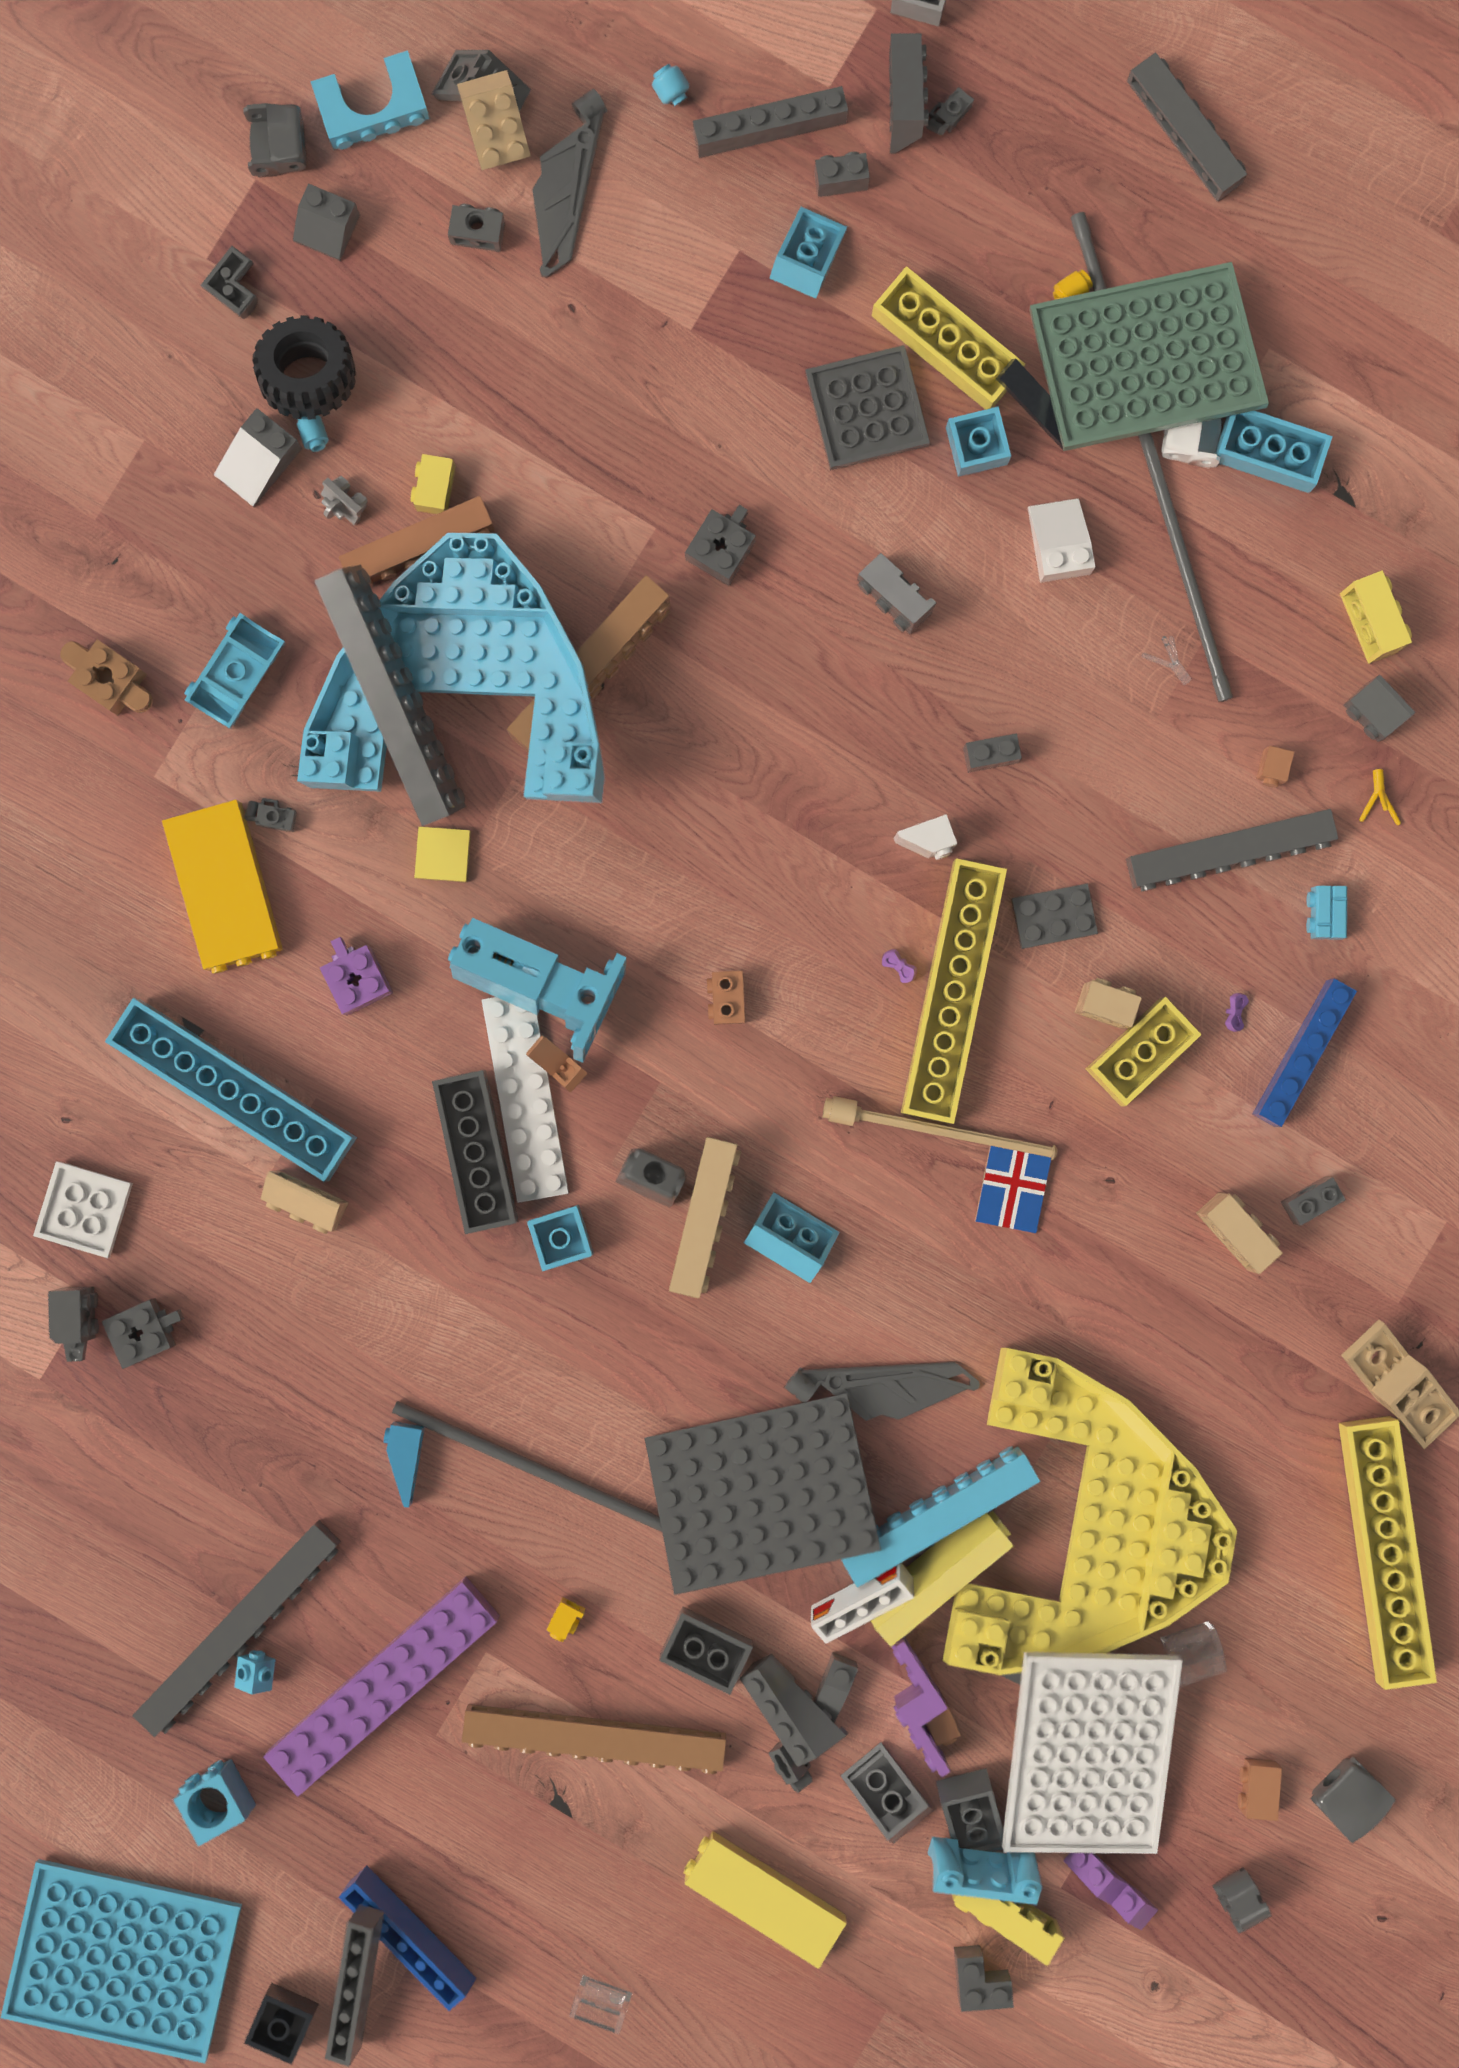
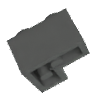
(980, 1988)

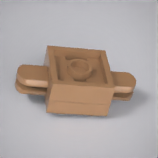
(106, 677)

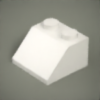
(929, 838)

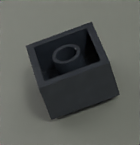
(281, 2023)

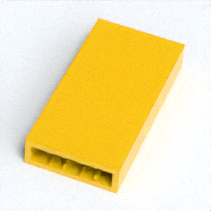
(222, 886)

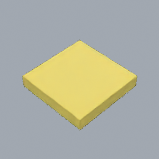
(442, 854)

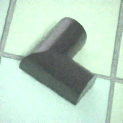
(225, 285)

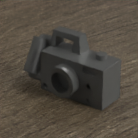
(950, 112)
(271, 816)
(784, 1765)

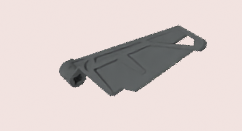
(564, 183)
(884, 1389)

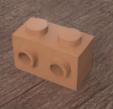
(727, 997)

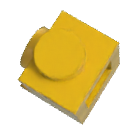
(564, 1619)

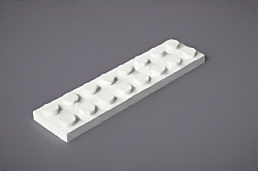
(524, 1102)

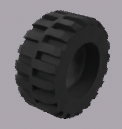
(299, 340)

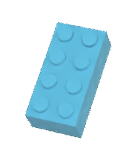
(1273, 449)

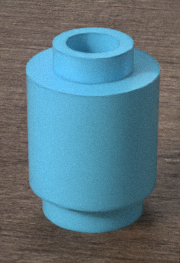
(312, 433)

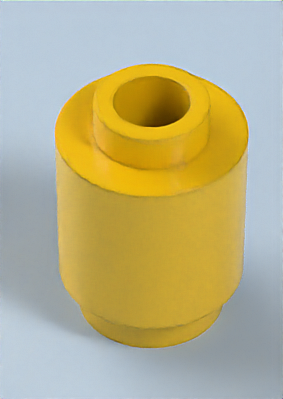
(1072, 285)

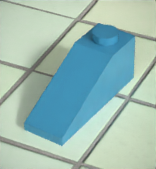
(404, 1452)

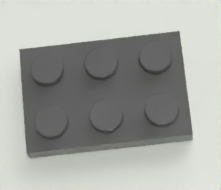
(1054, 916)

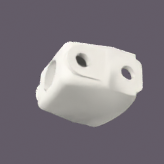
(1193, 443)

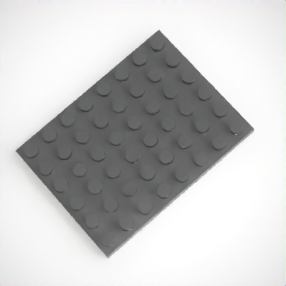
(762, 1494)

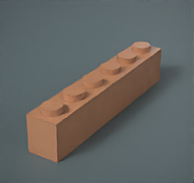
(403, 548)

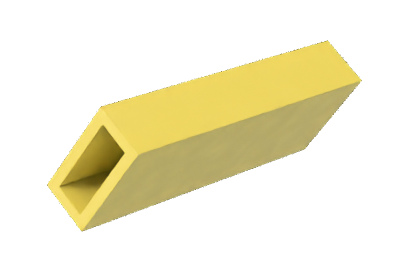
(944, 1572)
(764, 1899)

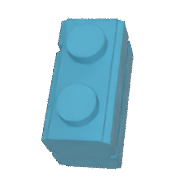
(1327, 912)

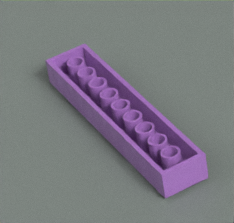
(381, 1686)

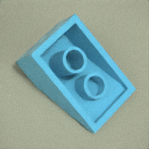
(807, 252)

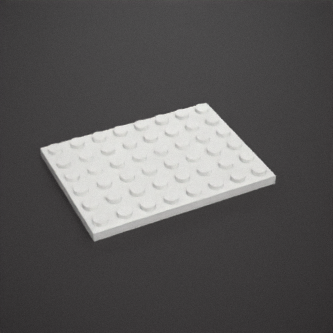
(1091, 1752)

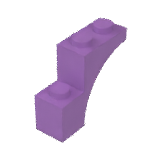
(1112, 1888)

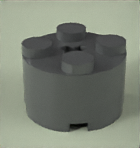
(1241, 1900)

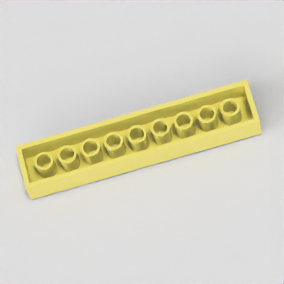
(953, 991)
(1387, 1552)

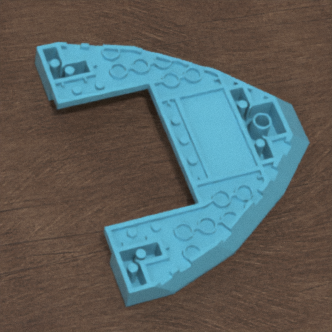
(467, 626)

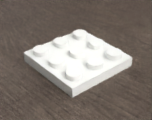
(83, 1209)

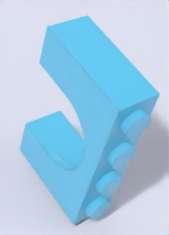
(348, 127)

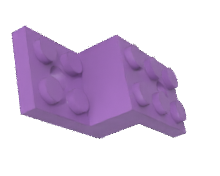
(919, 1705)

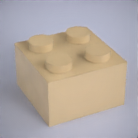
(1108, 1004)

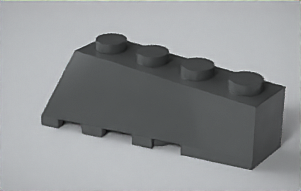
(907, 90)
(790, 1711)

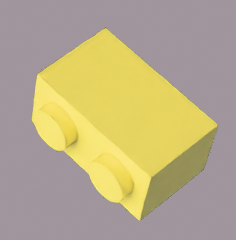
(433, 484)

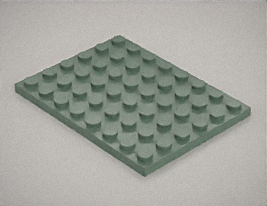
(1148, 356)

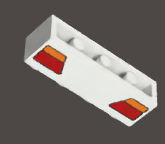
(859, 1605)

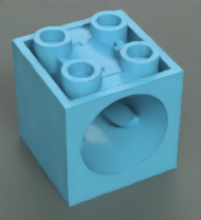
(206, 1823)

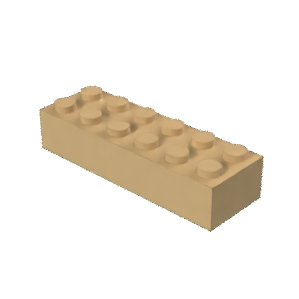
(703, 1216)

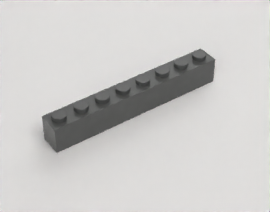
(1231, 849)

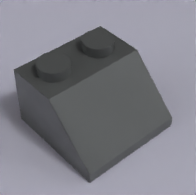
(325, 222)
(1378, 708)

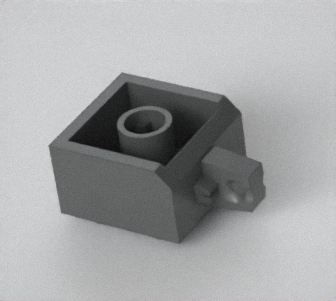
(717, 531)
(73, 1319)
(154, 1324)

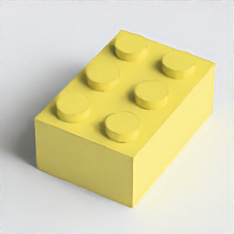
(1376, 616)

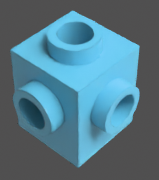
(255, 1672)

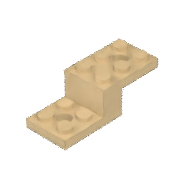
(1401, 1384)

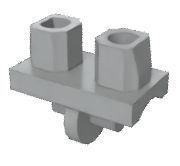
(339, 503)

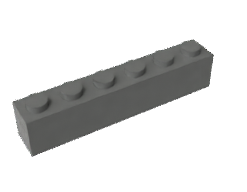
(770, 122)
(1187, 126)
(354, 1985)

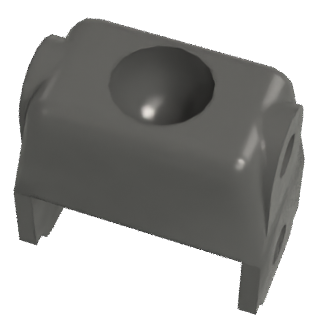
(275, 139)
(651, 1176)
(1352, 1799)

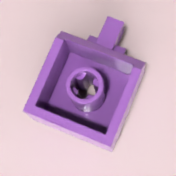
(340, 975)

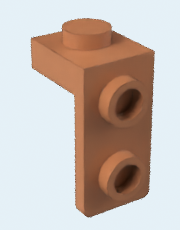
(556, 1063)

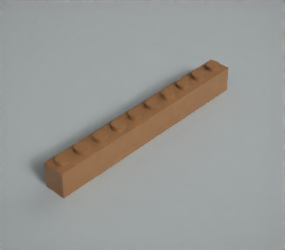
(594, 1738)

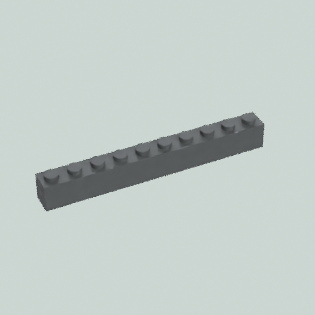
(236, 1628)

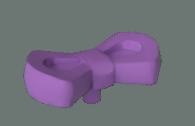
(906, 971)
(1234, 1020)

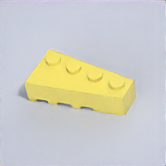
(1018, 1922)

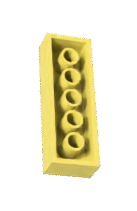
(944, 337)

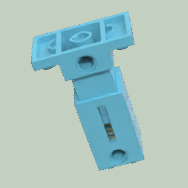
(536, 980)

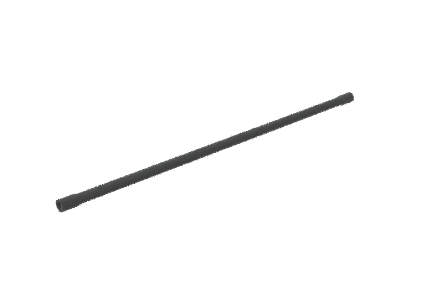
(1219, 679)

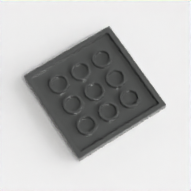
(867, 407)

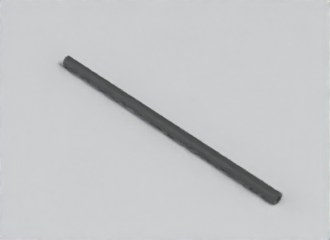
(527, 1465)

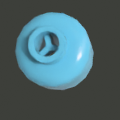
(670, 85)

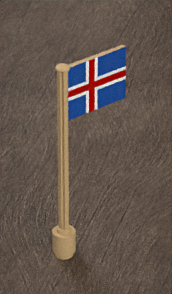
(1013, 1171)

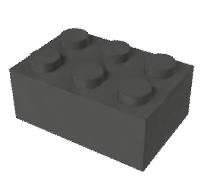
(706, 1650)

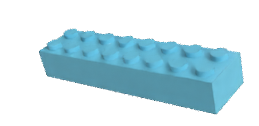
(944, 1512)

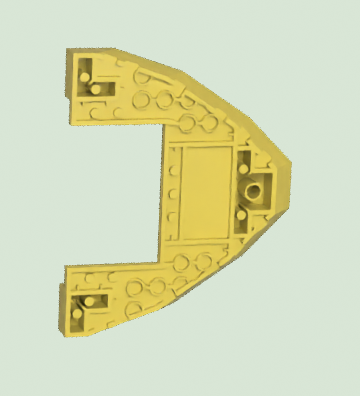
(1141, 1537)

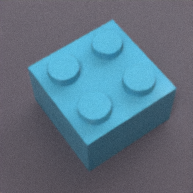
(978, 441)
(560, 1238)

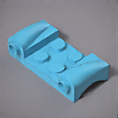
(234, 670)
(984, 1873)

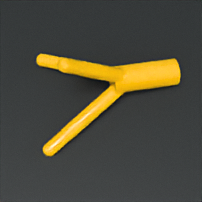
(1379, 790)

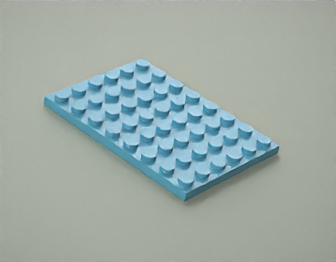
(121, 1961)

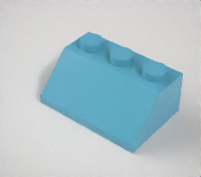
(791, 1237)

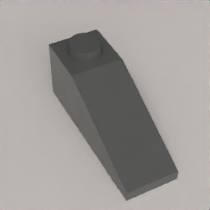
(835, 1684)

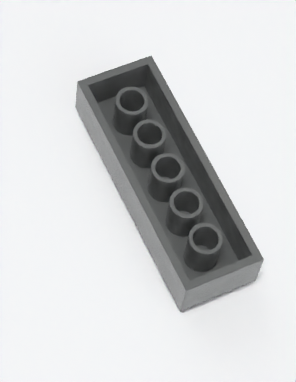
(475, 1151)

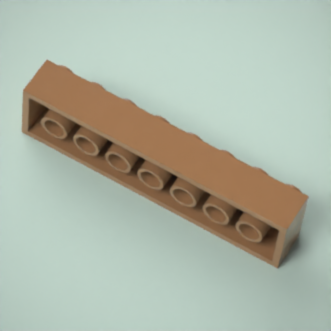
(609, 645)

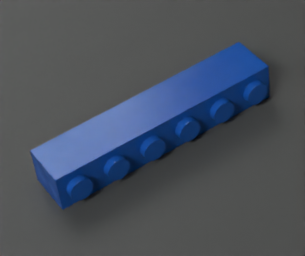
(1304, 1052)
(411, 1940)

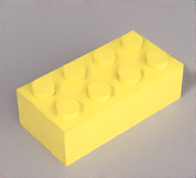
(1143, 1051)

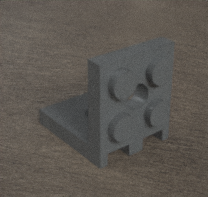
(470, 65)

